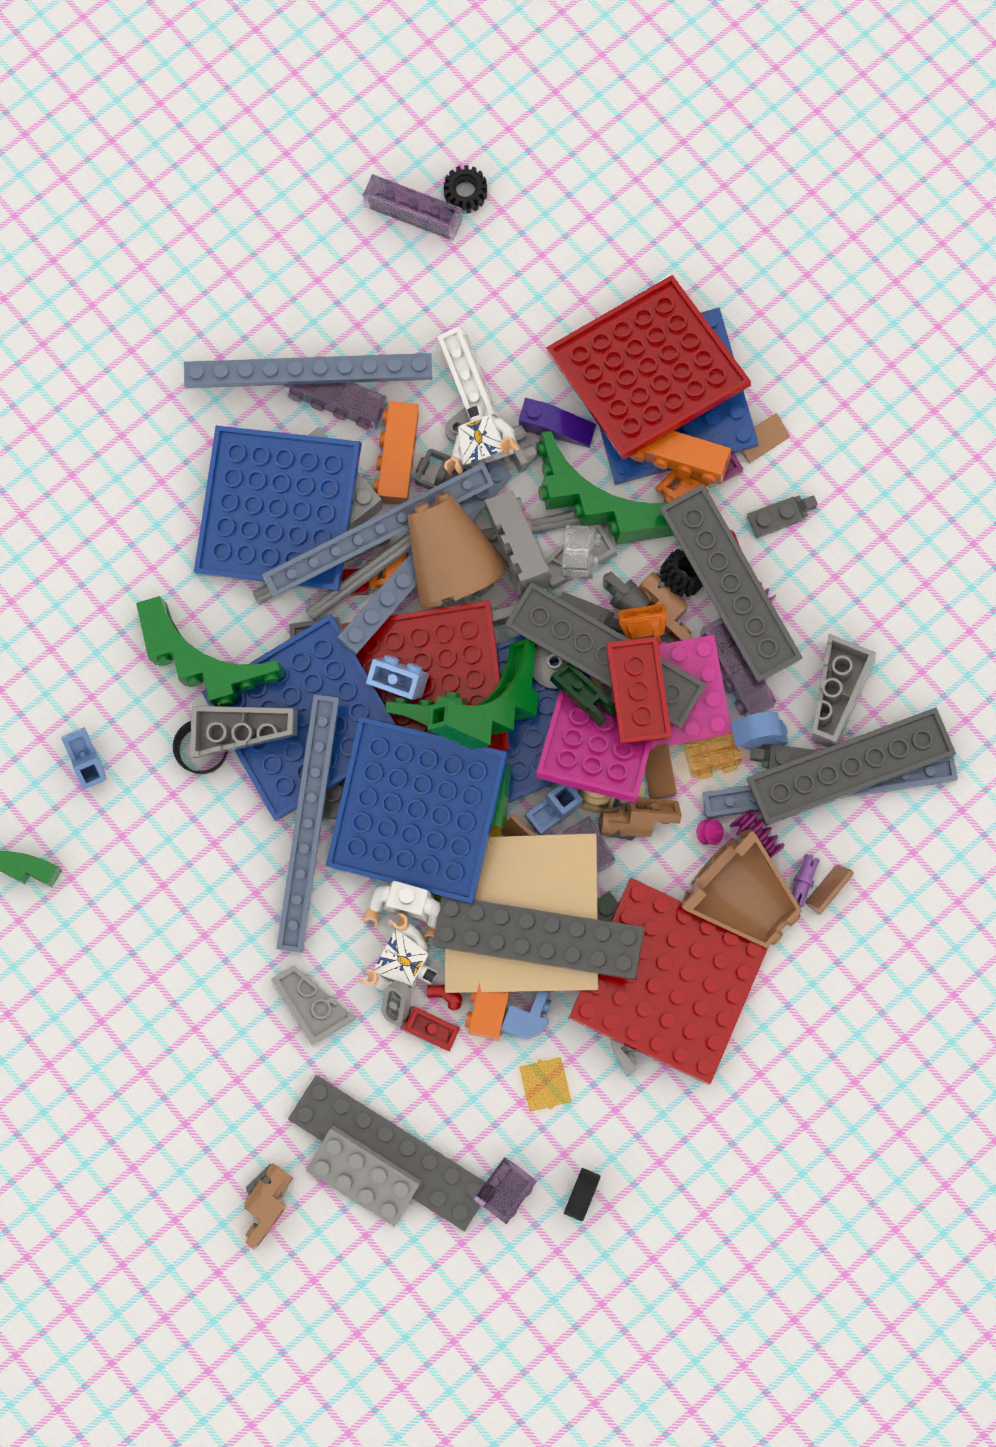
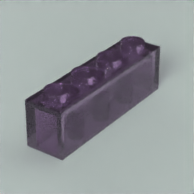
(412, 207)
(343, 400)
(739, 680)

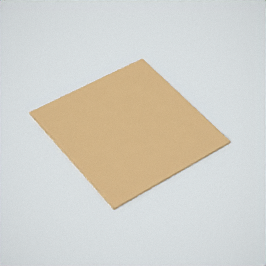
(533, 874)

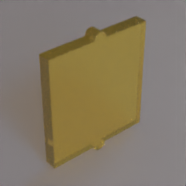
(545, 1084)

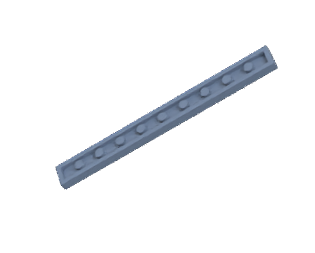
(308, 370)
(370, 532)
(404, 579)
(740, 799)
(308, 823)

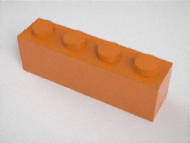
(398, 452)
(687, 456)
(487, 1014)

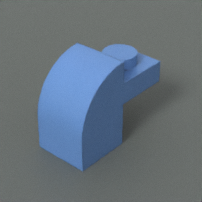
(758, 730)
(84, 758)
(554, 809)
(525, 1024)

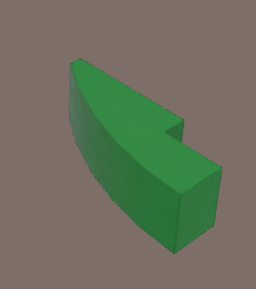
(22, 866)

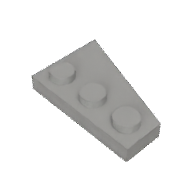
(554, 561)
(311, 1007)

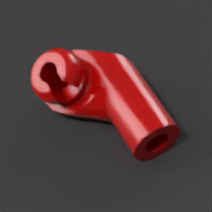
(438, 991)

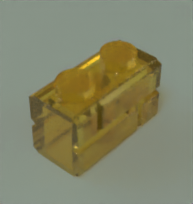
(712, 755)

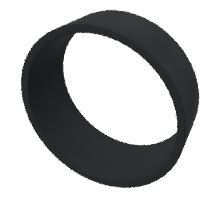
(186, 728)

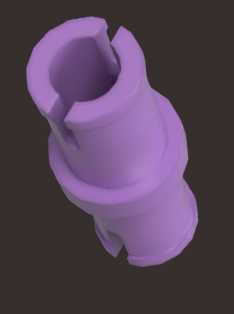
(804, 879)

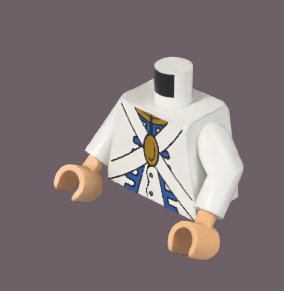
(481, 441)
(406, 899)
(402, 958)

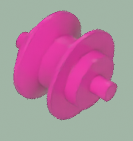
(709, 832)

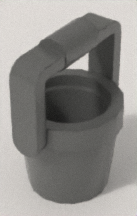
(442, 475)
(624, 594)

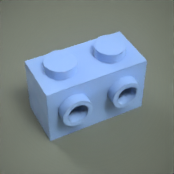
(397, 678)

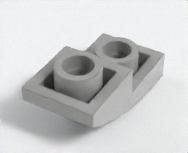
(625, 1060)

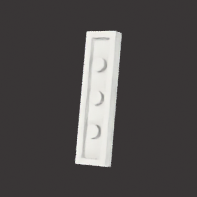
(467, 371)

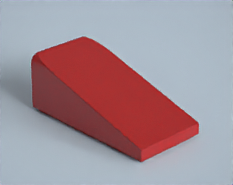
(430, 1028)

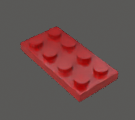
(638, 690)

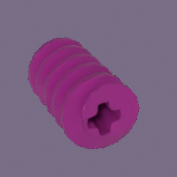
(748, 821)

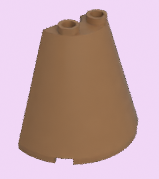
(450, 552)
(743, 892)

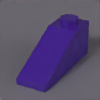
(565, 426)

